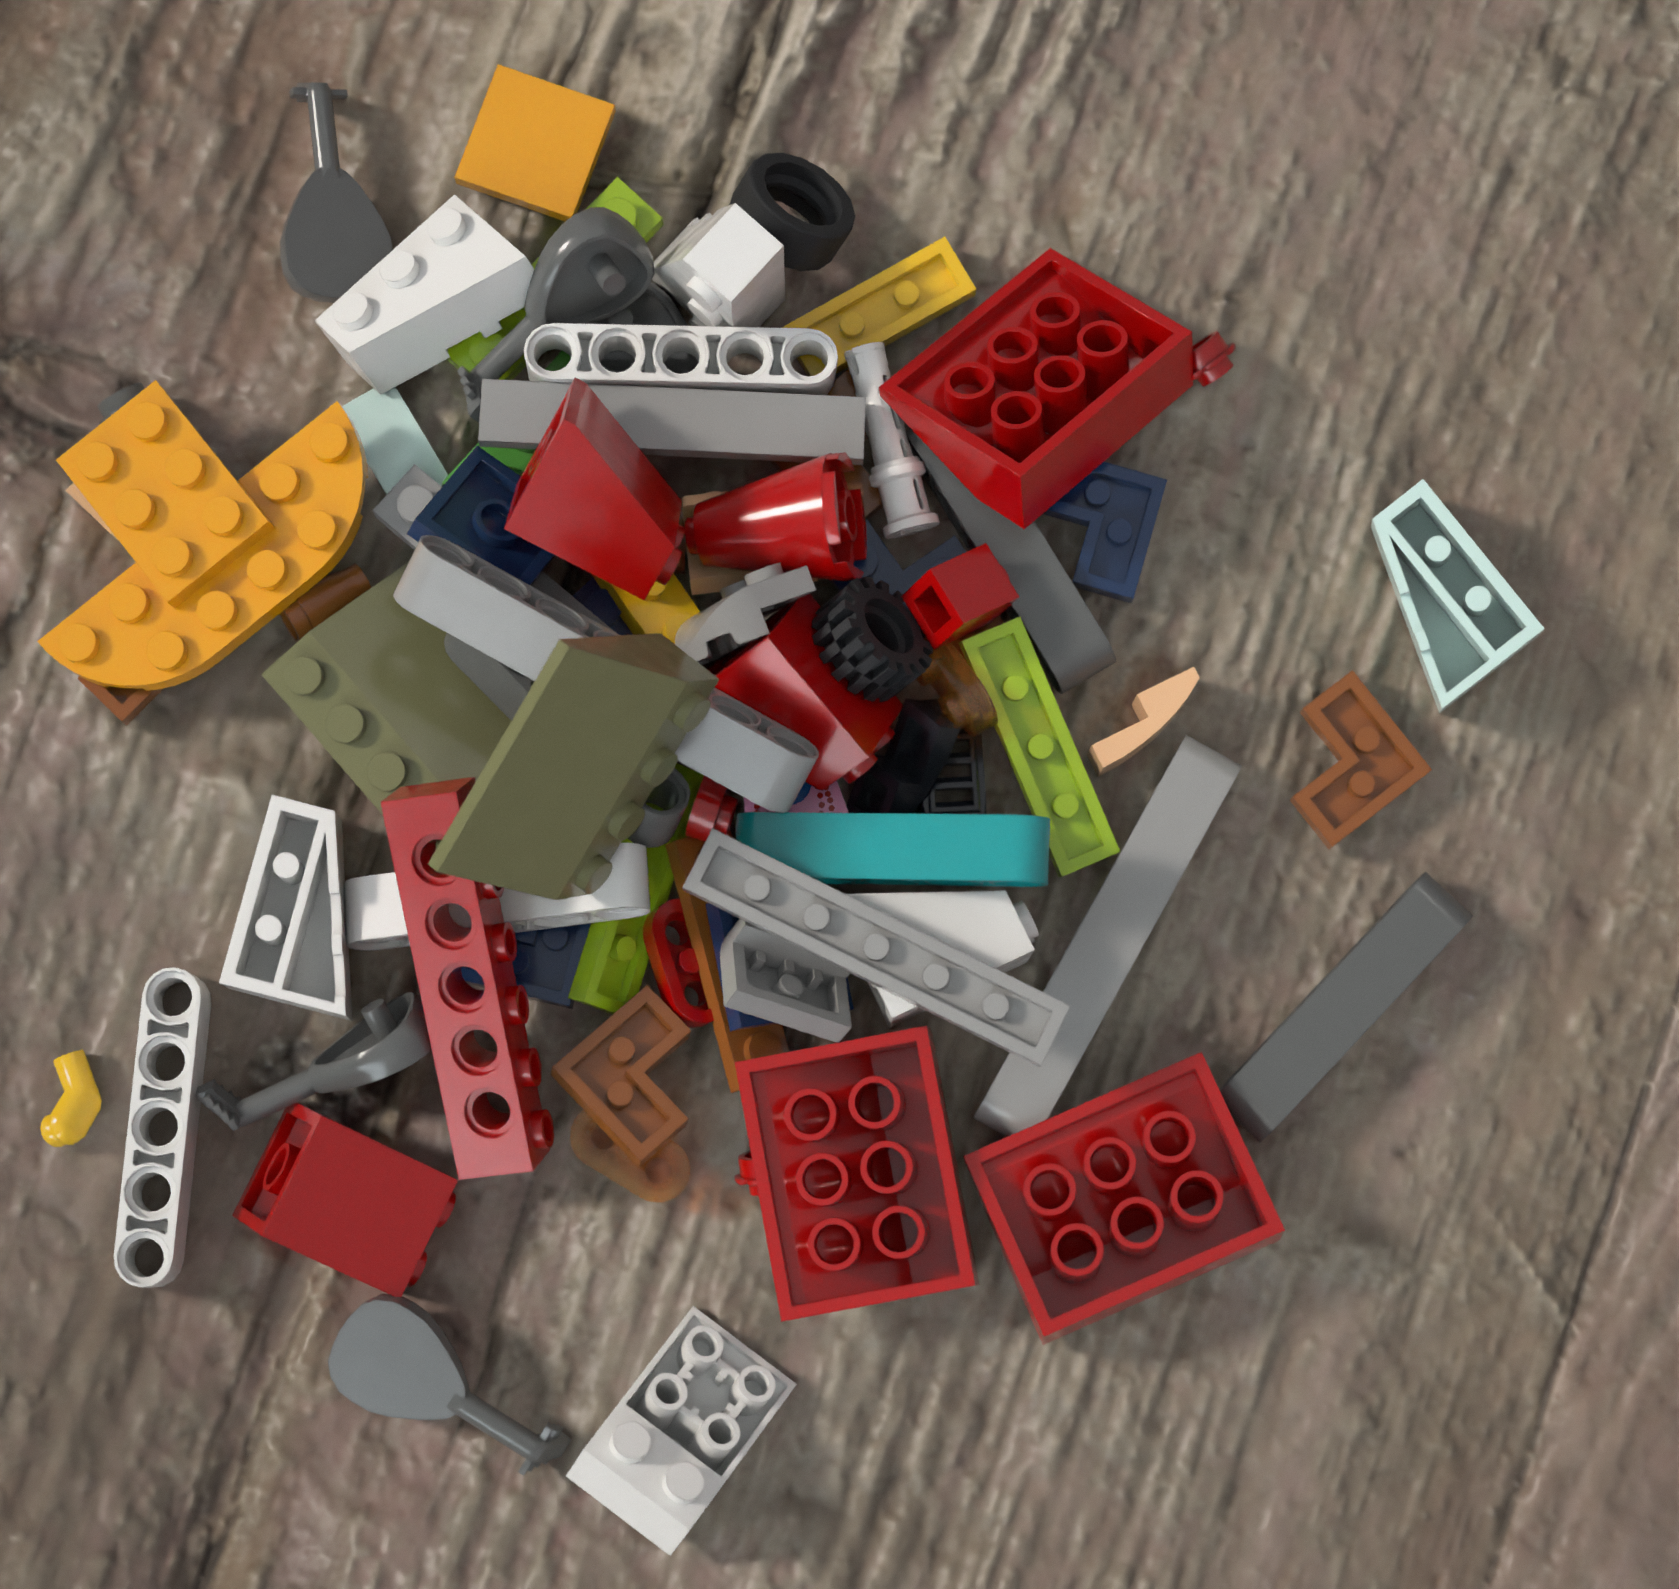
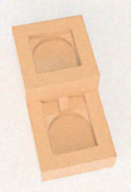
(1154, 710)

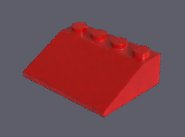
(1041, 384)
(856, 1173)
(1123, 1198)

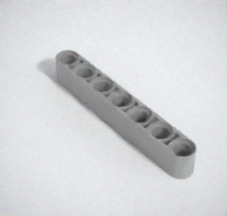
(523, 627)
(1114, 931)

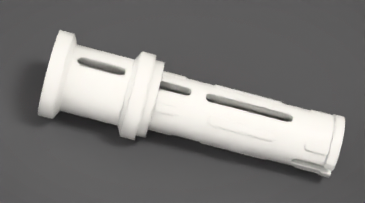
(896, 469)

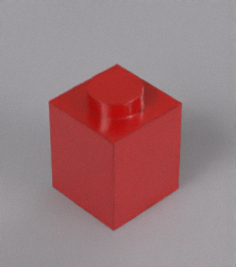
(960, 596)

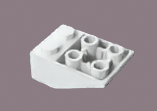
(680, 1430)

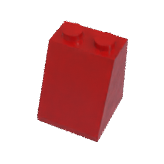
(598, 499)
(794, 687)
(346, 1200)

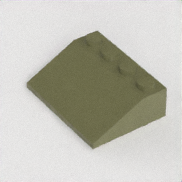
(387, 697)
(577, 765)

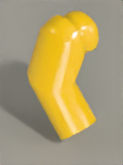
(78, 1104)

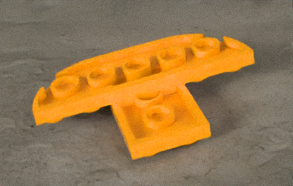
(206, 548)

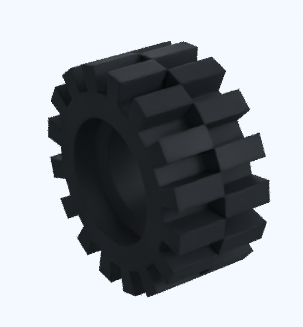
(871, 639)

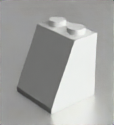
(970, 921)

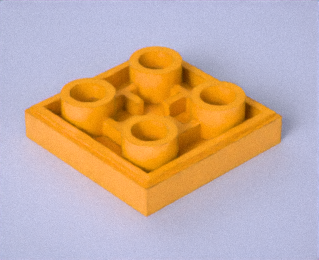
(535, 143)

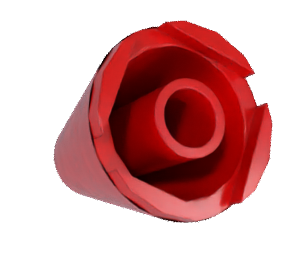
(785, 519)

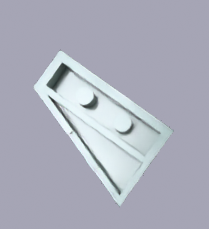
(1450, 595)

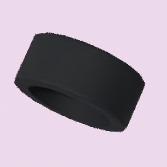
(808, 192)

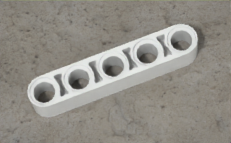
(708, 344)
(378, 923)
(175, 1159)

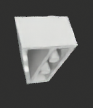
(724, 270)
(428, 296)
(293, 914)

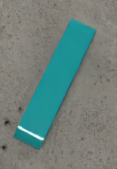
(904, 847)

